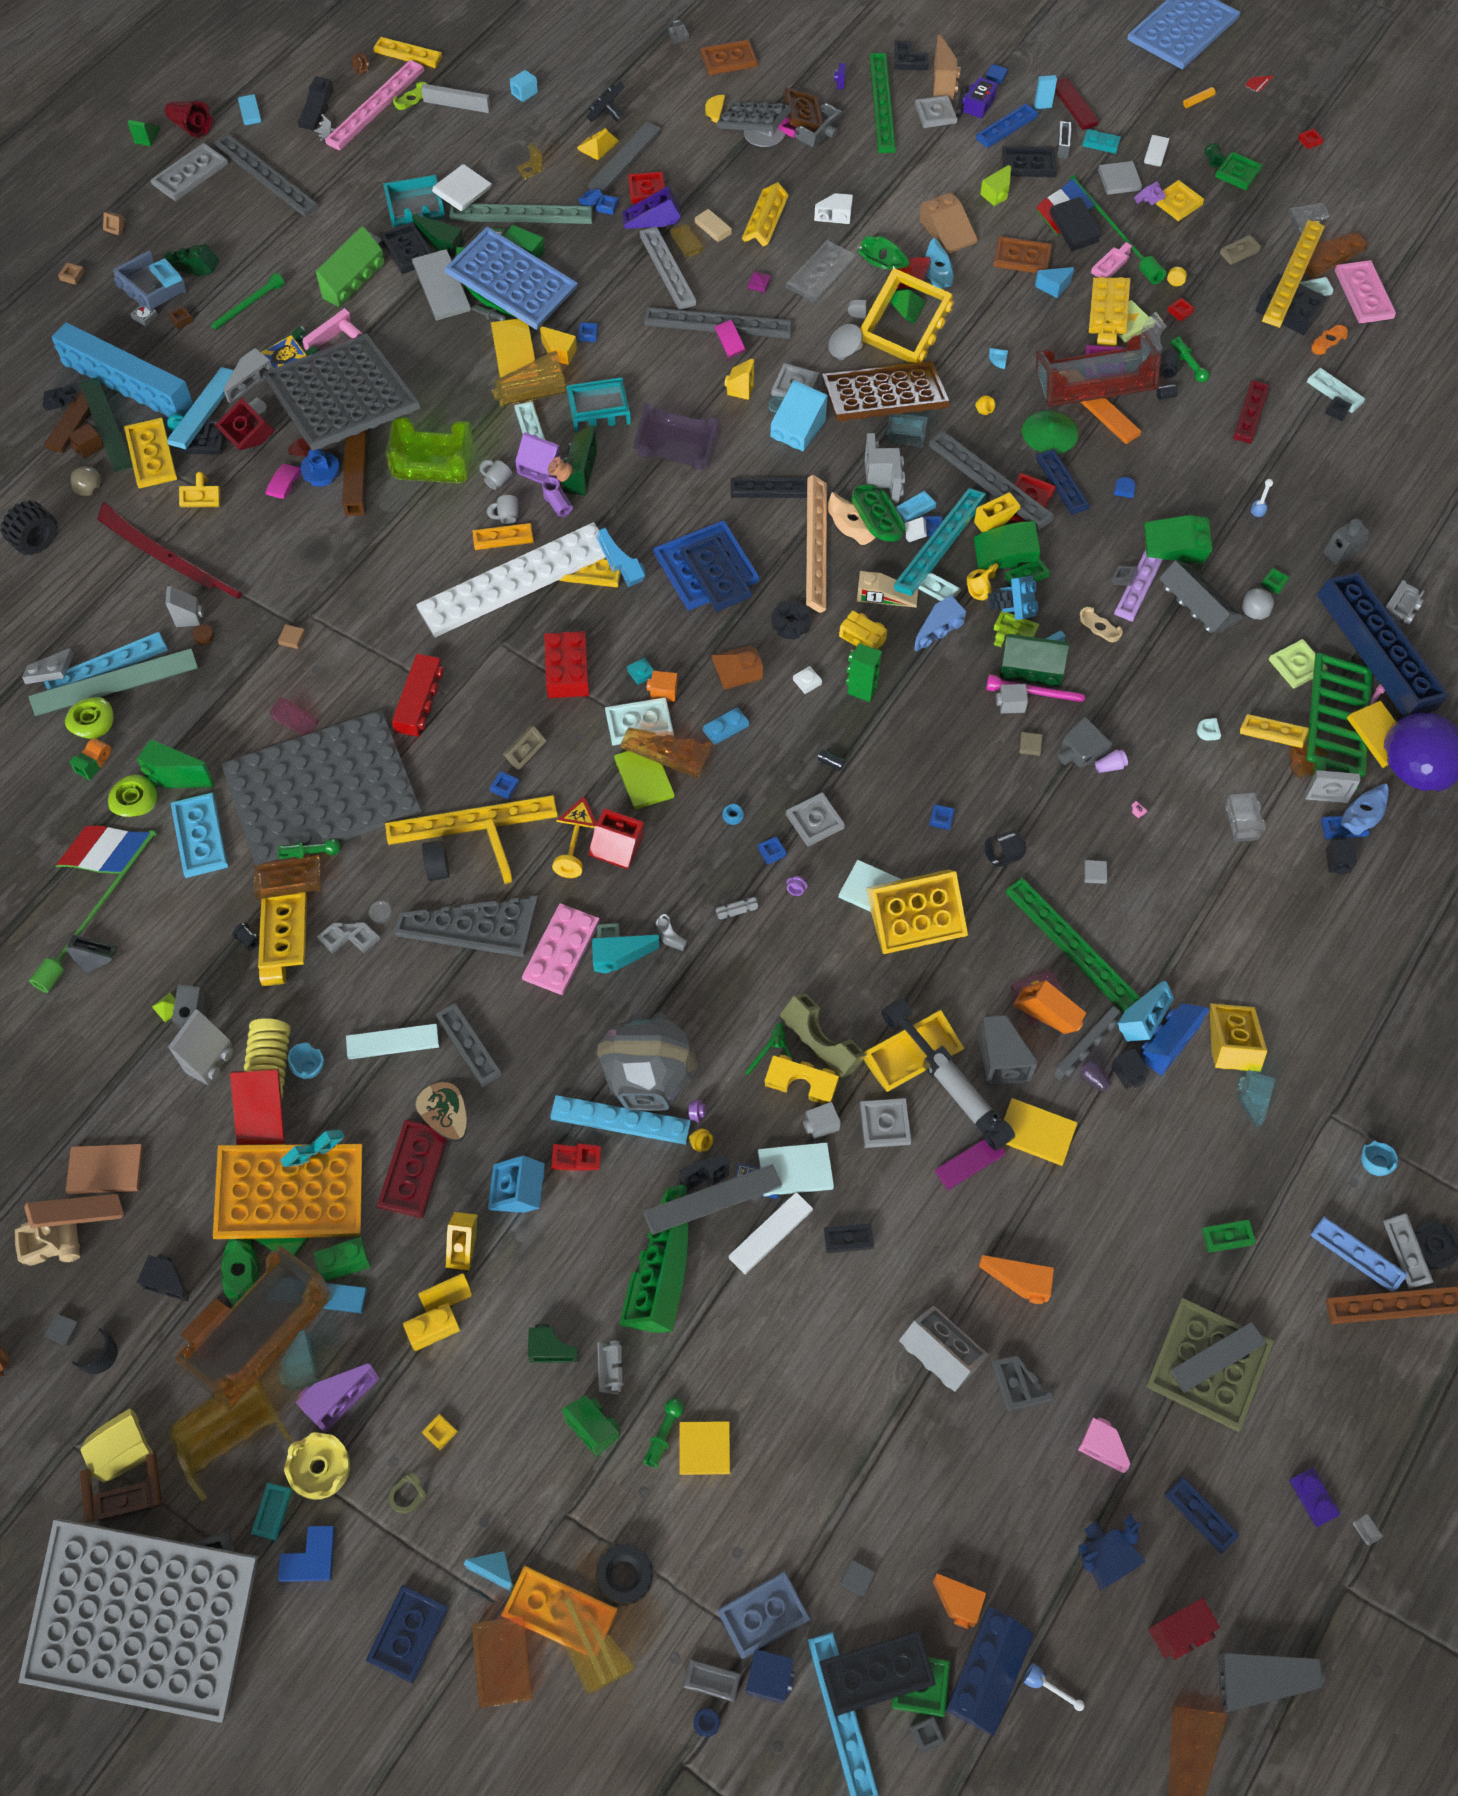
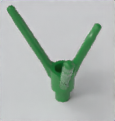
(777, 1040)

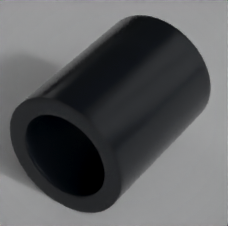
(1166, 392)

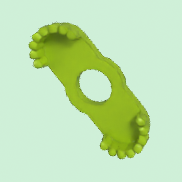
(403, 103)

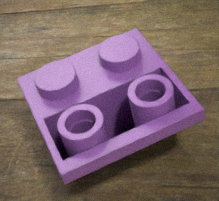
(535, 456)

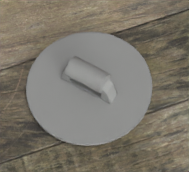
(764, 138)

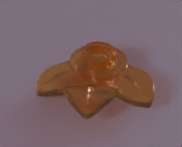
(1299, 763)

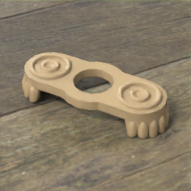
(1089, 619)

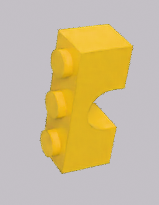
(784, 1071)

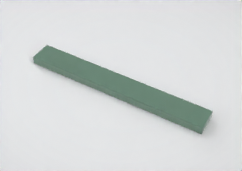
(523, 213)
(113, 682)

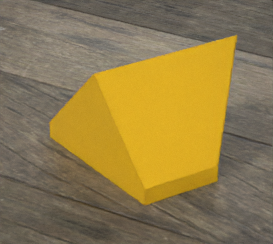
(599, 144)

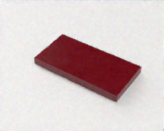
(412, 1170)

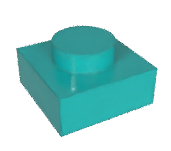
(640, 671)

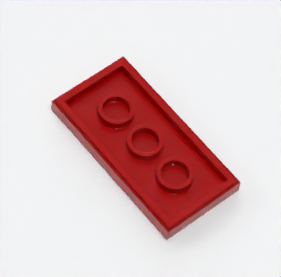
(257, 1107)

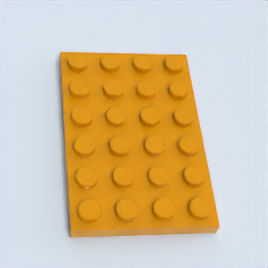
(274, 1201)

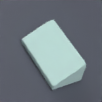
(938, 587)

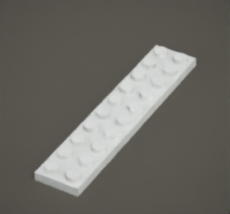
(511, 580)

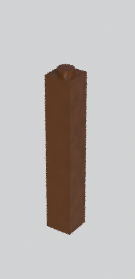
(355, 474)

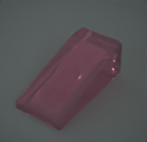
(293, 716)

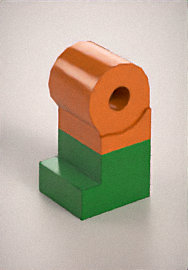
(91, 758)

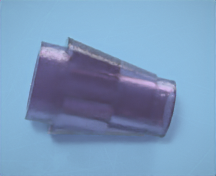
(1095, 1076)

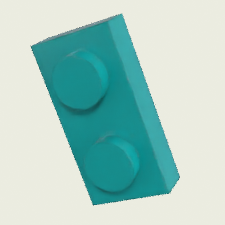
(1101, 141)

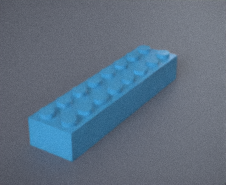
(122, 371)

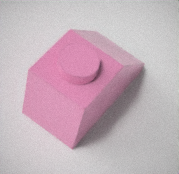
(1104, 1444)

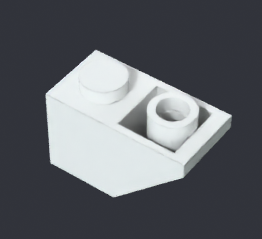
(834, 209)

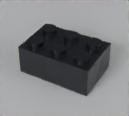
(1303, 310)

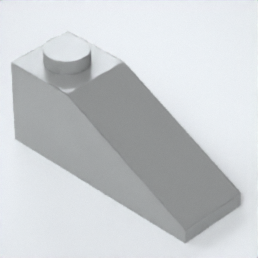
(246, 375)

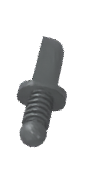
(490, 314)

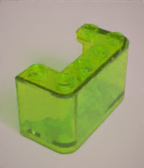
(429, 454)

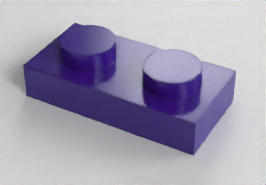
(1314, 1497)

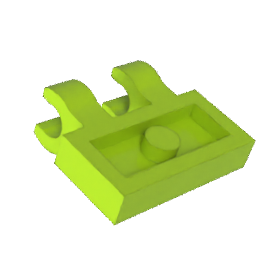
(1007, 624)

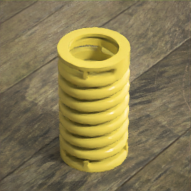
(263, 1036)

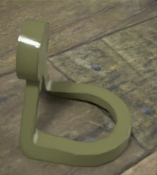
(412, 1478)

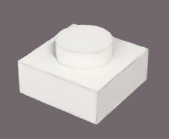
(807, 680)

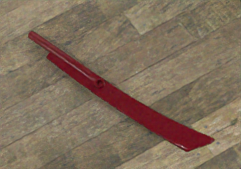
(119, 525)

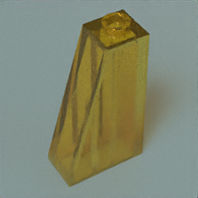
(531, 382)
(589, 1646)

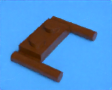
(121, 1500)

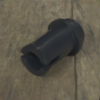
(831, 759)

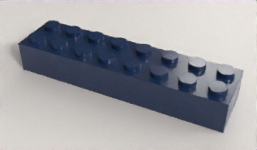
(1382, 644)

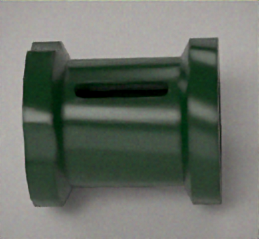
(1212, 151)

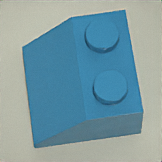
(516, 1185)

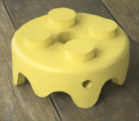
(305, 1453)

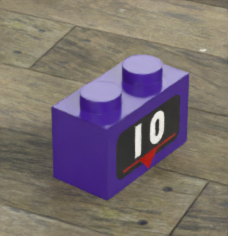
(980, 97)

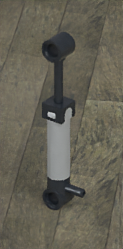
(940, 1065)

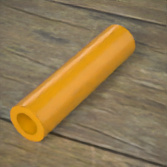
(1199, 97)

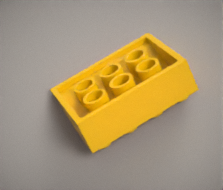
(917, 911)

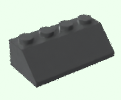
(1200, 597)

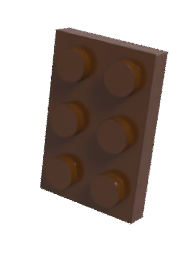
(804, 109)

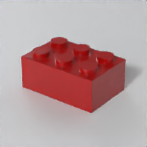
(566, 664)

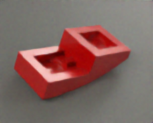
(575, 1158)

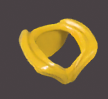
(980, 586)

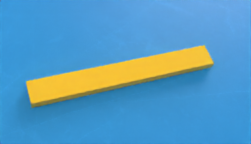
(470, 819)

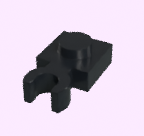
(56, 397)

